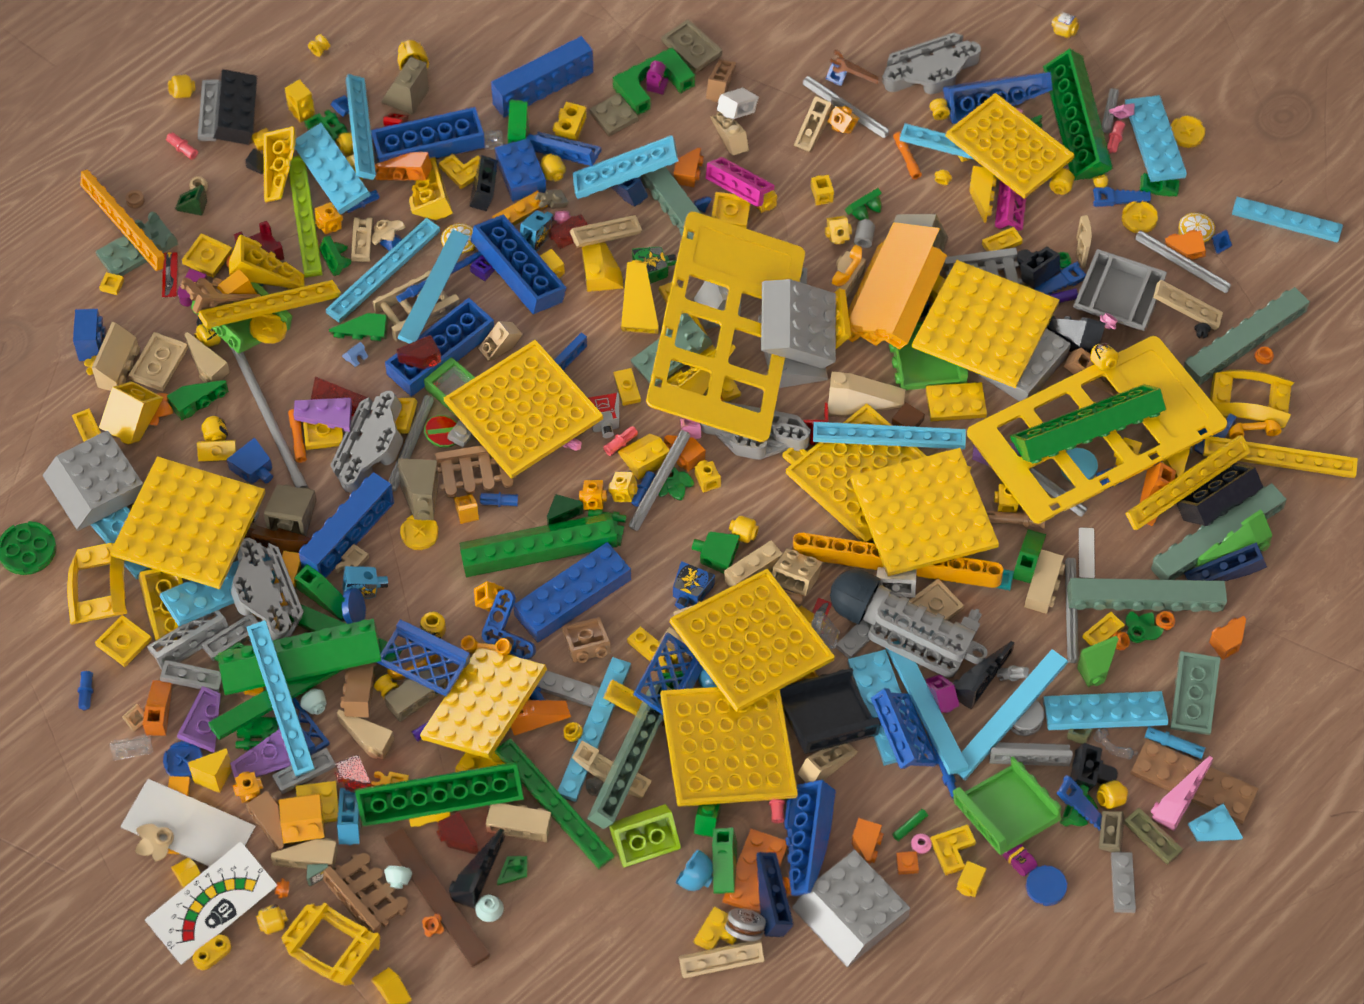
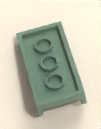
(123, 256)
(688, 337)
(1195, 693)

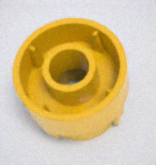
(411, 49)

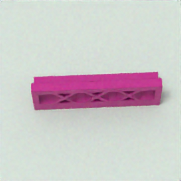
(738, 180)
(1006, 208)

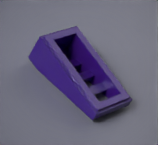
(476, 269)

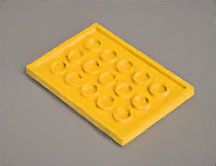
(1009, 145)
(483, 702)

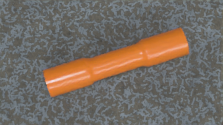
(906, 153)
(299, 447)

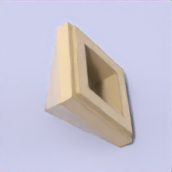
(134, 717)

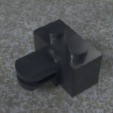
(1038, 266)
(1089, 767)

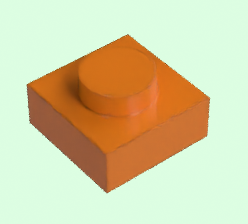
(907, 863)

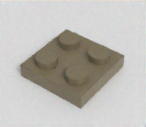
(614, 114)

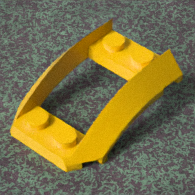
(1278, 399)
(100, 607)
(353, 957)

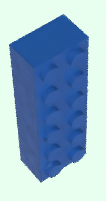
(543, 75)
(437, 135)
(518, 264)
(454, 336)
(347, 525)
(572, 592)

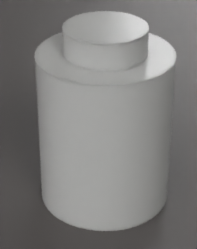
(864, 233)

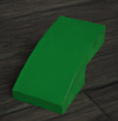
(1161, 188)

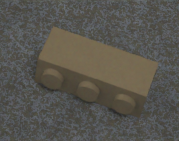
(412, 695)

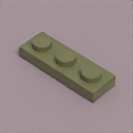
(1153, 836)

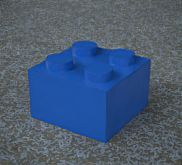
(88, 333)

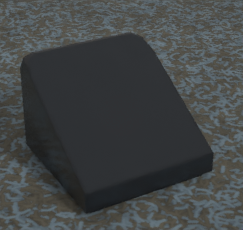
(255, 161)

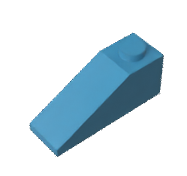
(348, 818)

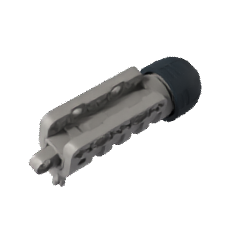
(857, 596)

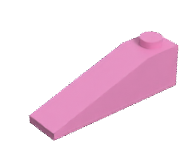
(1177, 800)

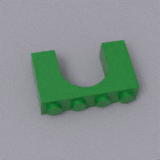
(629, 81)

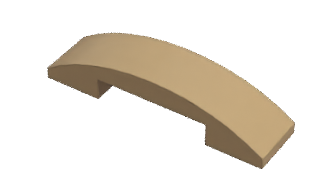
(599, 766)

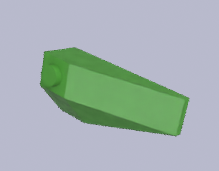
(1253, 530)

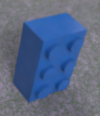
(520, 169)

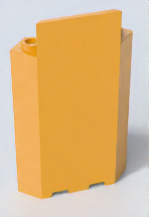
(896, 285)

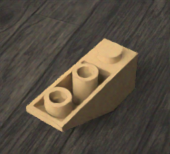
(731, 133)

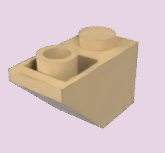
(500, 340)

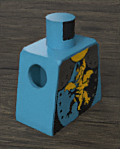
(536, 228)
(363, 579)

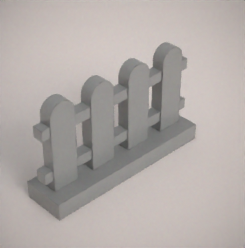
(990, 261)

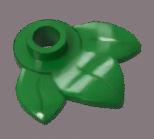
(676, 485)
(1142, 625)

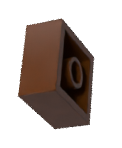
(908, 416)

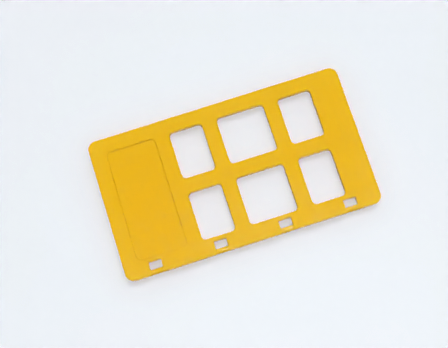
(739, 262)
(1174, 429)

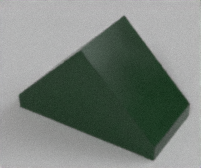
(192, 201)
(564, 509)

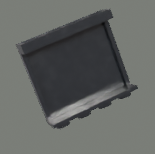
(827, 711)

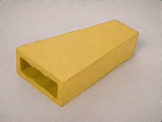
(638, 303)

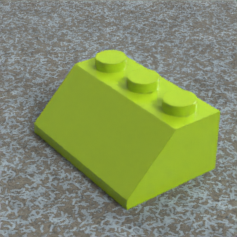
(645, 835)

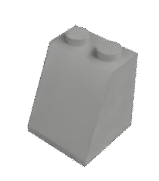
(713, 296)

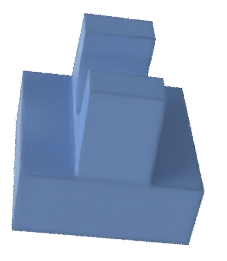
(357, 350)

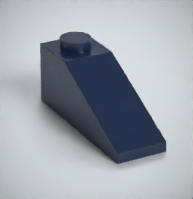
(631, 191)

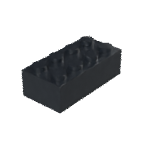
(235, 107)
(1220, 494)

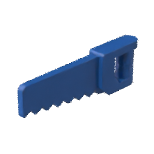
(1118, 197)
(1063, 279)
(1079, 801)

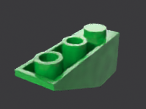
(518, 121)
(368, 325)
(194, 397)
(1029, 556)
(320, 590)
(707, 819)
(724, 860)

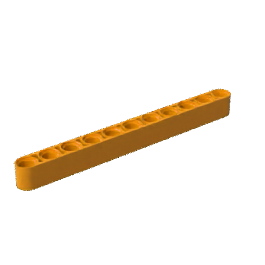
(866, 556)

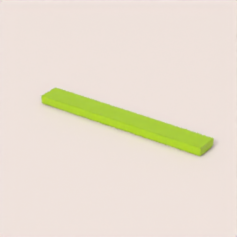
(304, 218)

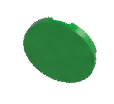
(27, 548)

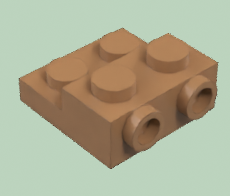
(586, 640)

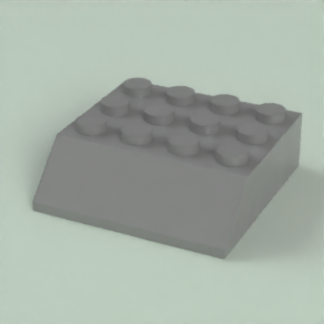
(1120, 289)
(799, 322)
(1045, 360)
(93, 480)
(851, 908)

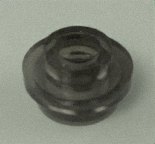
(593, 786)

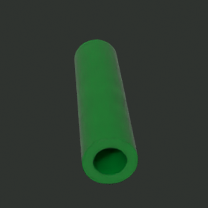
(909, 825)

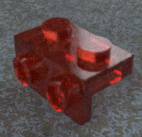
(561, 232)

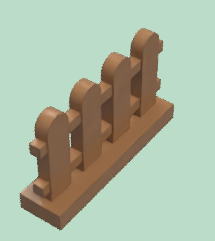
(207, 296)
(465, 460)
(348, 893)

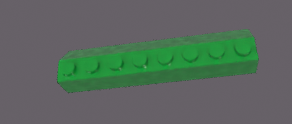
(1078, 116)
(1089, 423)
(537, 544)
(304, 655)
(439, 794)

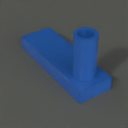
(567, 356)

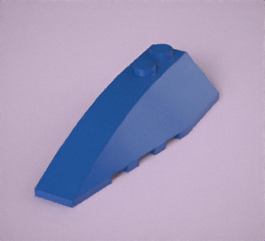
(1015, 90)
(808, 831)

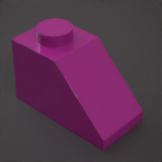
(943, 693)

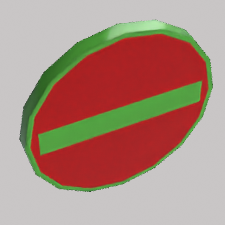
(437, 430)

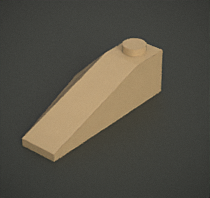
(852, 392)

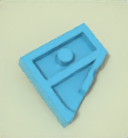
(1215, 826)

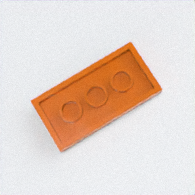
(746, 878)

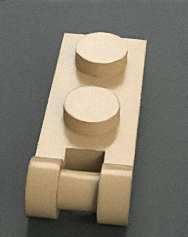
(361, 239)

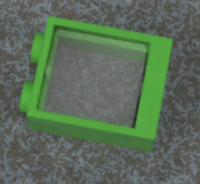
(446, 380)

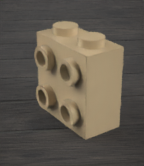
(797, 571)

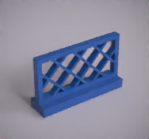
(434, 646)
(687, 681)
(900, 737)

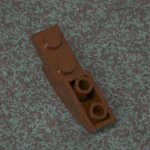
(283, 539)

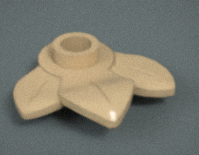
(386, 230)
(151, 841)

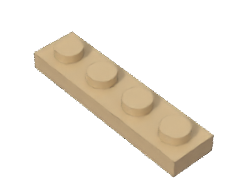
(606, 231)
(1187, 304)
(721, 958)

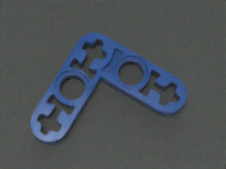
(498, 627)

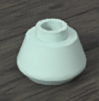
(314, 701)
(398, 876)
(489, 908)

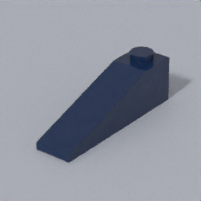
(1231, 566)
(772, 896)

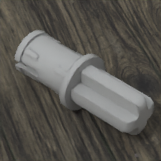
(1012, 673)

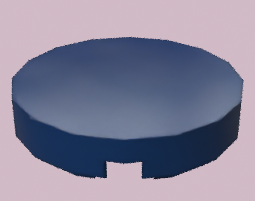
(354, 606)
(178, 756)
(1046, 885)

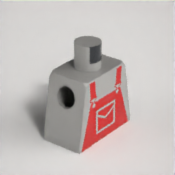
(609, 407)

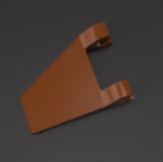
(852, 68)

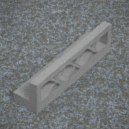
(190, 641)
(1031, 754)

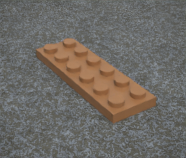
(1168, 768)

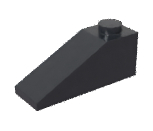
(484, 183)

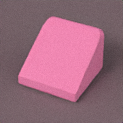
(1123, 111)
(691, 427)

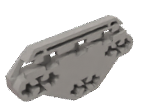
(930, 70)
(782, 429)
(378, 441)
(260, 594)

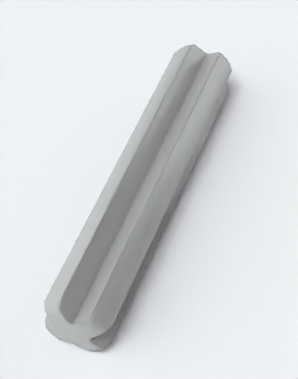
(1111, 103)

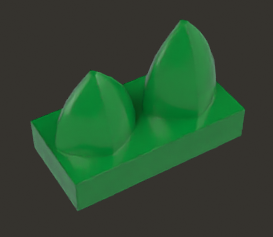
(859, 209)
(331, 254)
(1072, 816)

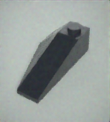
(1079, 333)
(977, 679)
(473, 877)

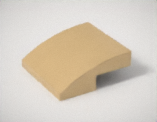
(1084, 240)

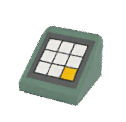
(315, 873)

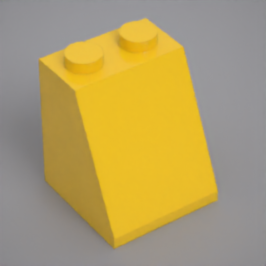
(129, 411)

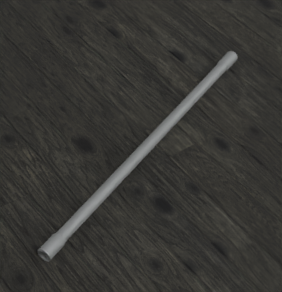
(296, 475)

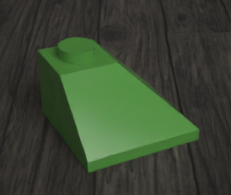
(1096, 661)

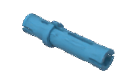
(1174, 742)

